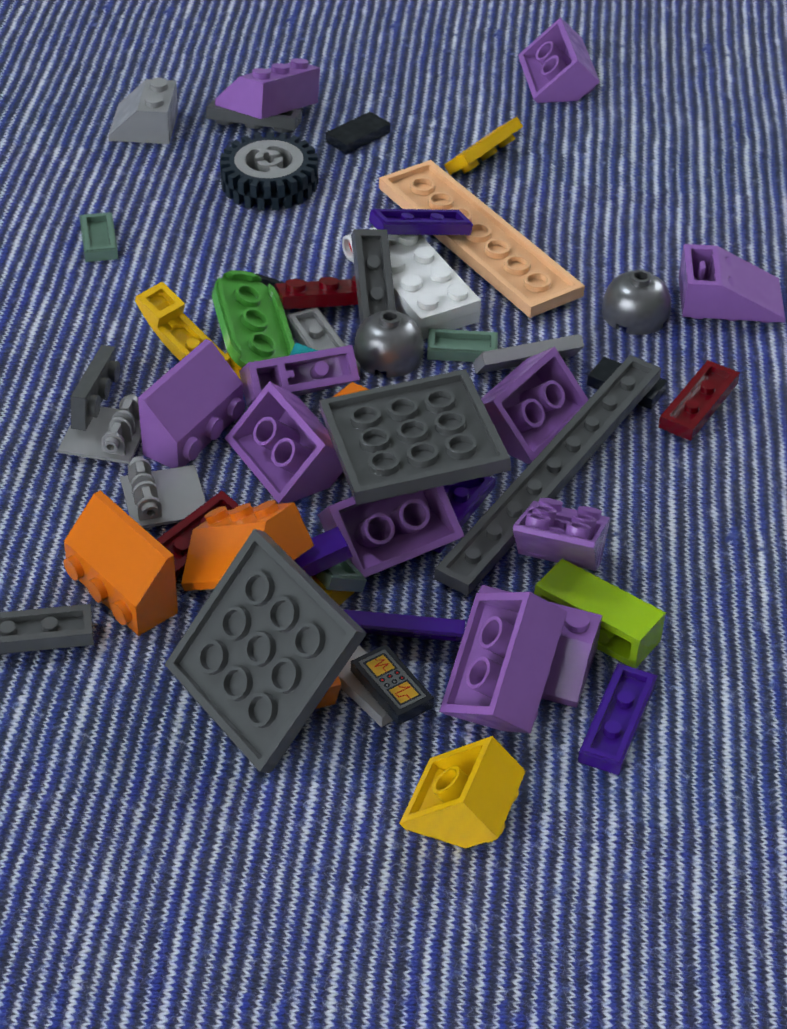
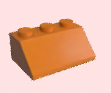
(225, 532)
(121, 565)

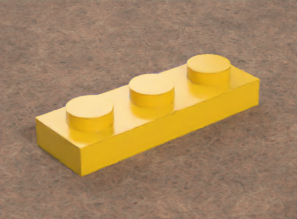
(484, 147)

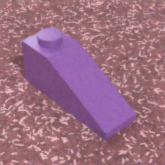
(301, 372)

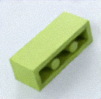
(628, 624)

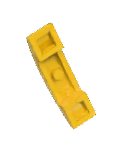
(166, 317)

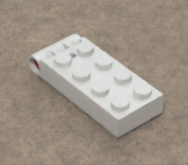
(426, 285)

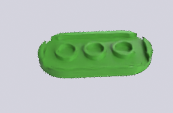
(251, 318)

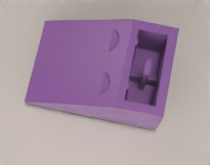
(727, 287)
(559, 532)

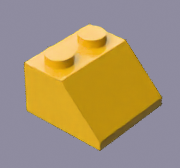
(465, 794)

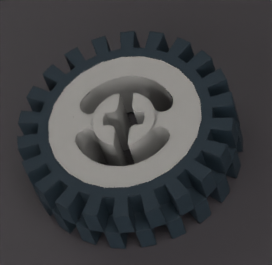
(269, 171)

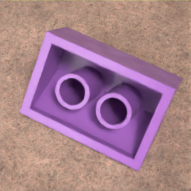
(558, 65)
(273, 89)
(534, 404)
(189, 406)
(285, 446)
(393, 528)
(572, 655)
(504, 660)

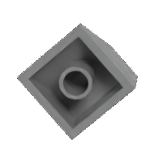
(147, 113)

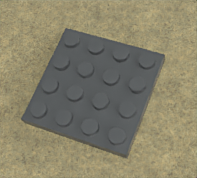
(413, 436)
(264, 650)

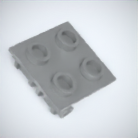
(108, 437)
(160, 495)

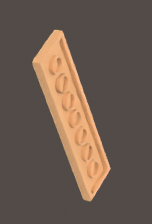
(493, 248)

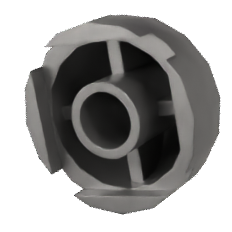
(637, 302)
(389, 344)

